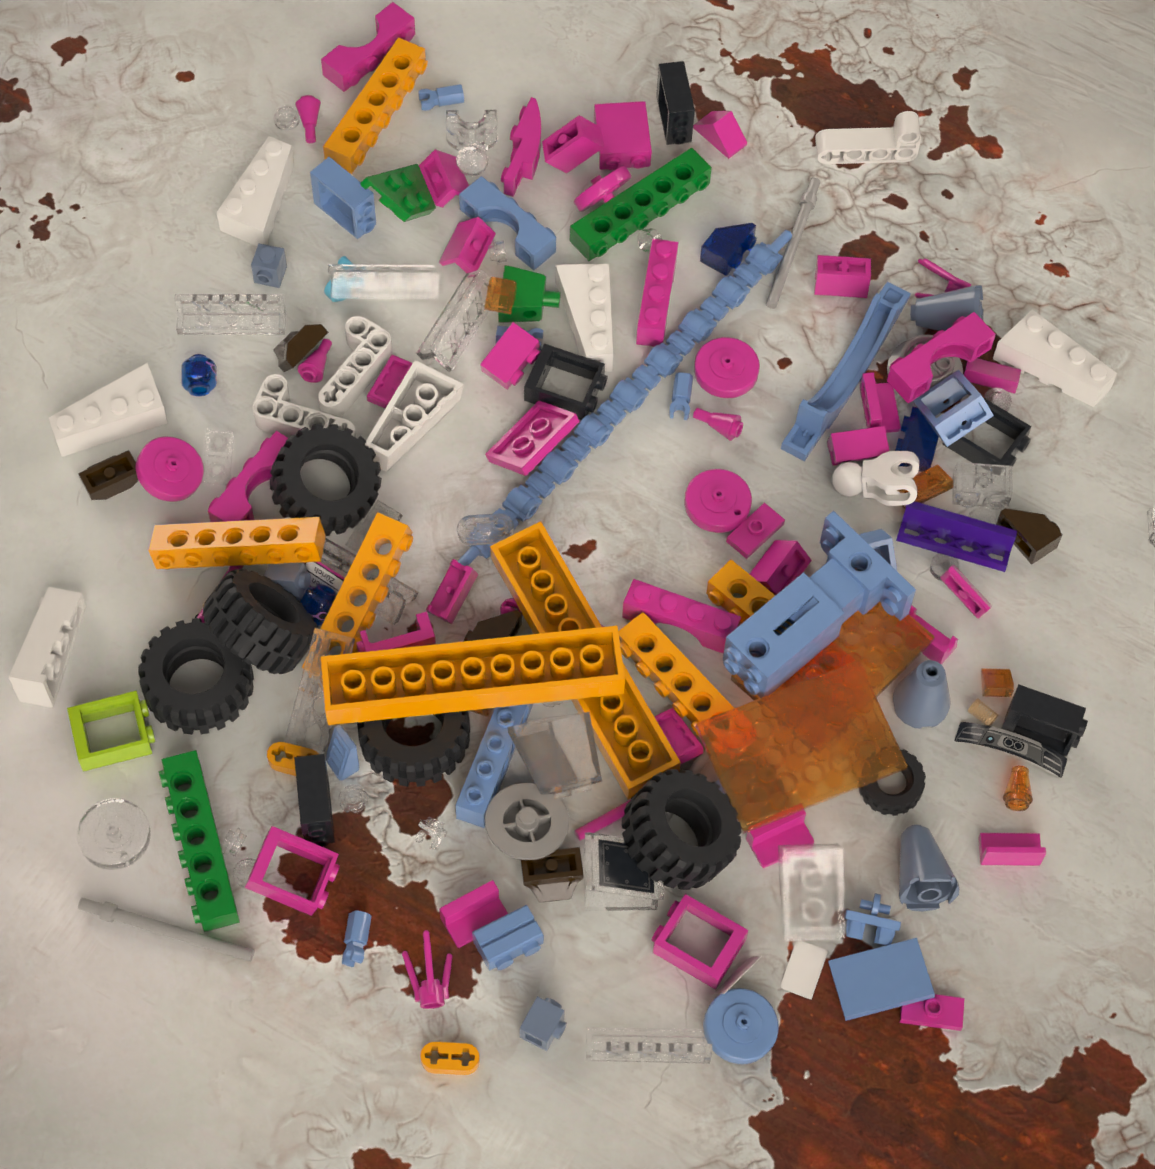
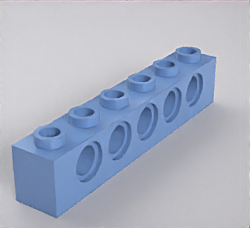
(490, 764)

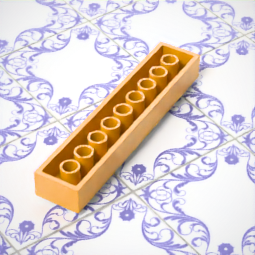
(554, 603)
(472, 675)

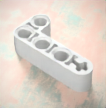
(871, 144)
(335, 396)
(283, 411)

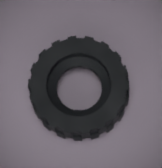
(903, 801)

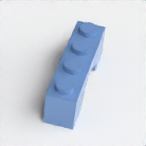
(533, 241)

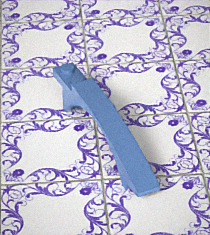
(824, 407)

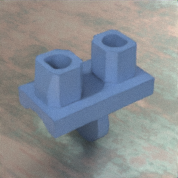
(885, 927)

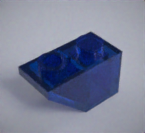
(726, 247)
(918, 438)

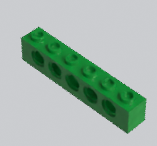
(640, 204)
(222, 909)

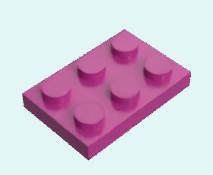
(532, 438)

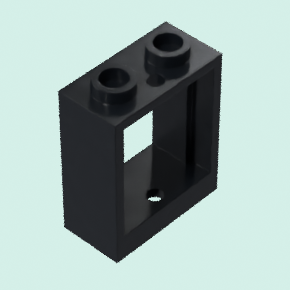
(675, 103)
(572, 363)
(1006, 424)
(1045, 719)
(314, 799)

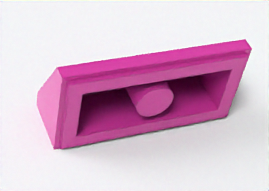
(992, 375)
(965, 591)

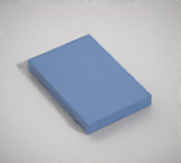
(881, 979)

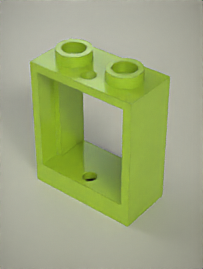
(103, 709)

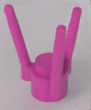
(954, 282)
(431, 993)

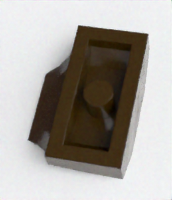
(298, 345)
(110, 476)
(553, 875)

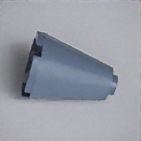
(943, 309)
(923, 696)
(924, 872)

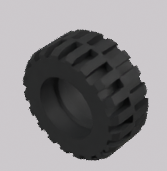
(340, 449)
(259, 621)
(199, 710)
(416, 762)
(659, 848)

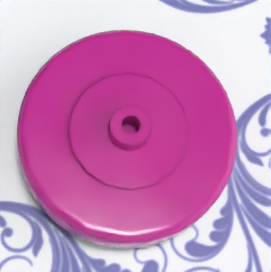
(602, 188)
(726, 367)
(169, 469)
(717, 500)

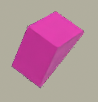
(722, 132)

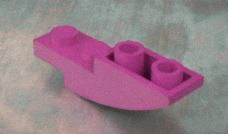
(526, 148)

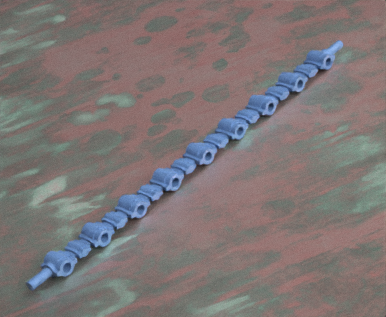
(630, 394)

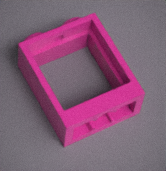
(301, 847)
(685, 962)

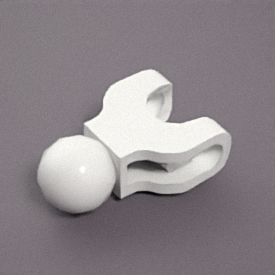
(880, 478)

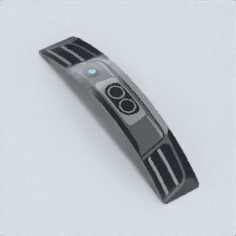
(1012, 744)

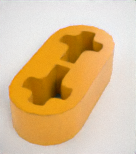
(287, 765)
(450, 1065)

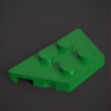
(403, 192)

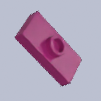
(388, 381)
(755, 530)
(679, 735)
(936, 1012)

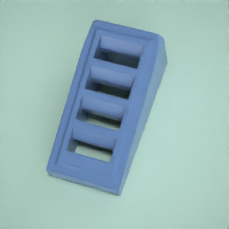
(342, 754)

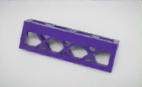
(957, 532)

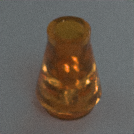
(1018, 790)

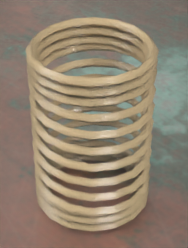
(973, 709)

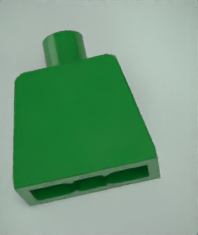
(530, 296)

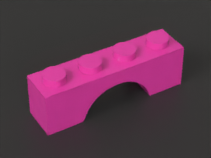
(347, 65)
(657, 292)
(965, 339)
(233, 502)
(699, 619)

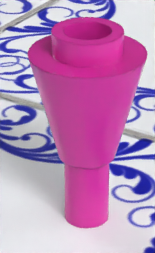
(308, 110)
(313, 366)
(725, 424)

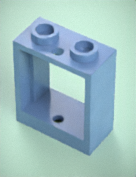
(343, 198)
(949, 425)

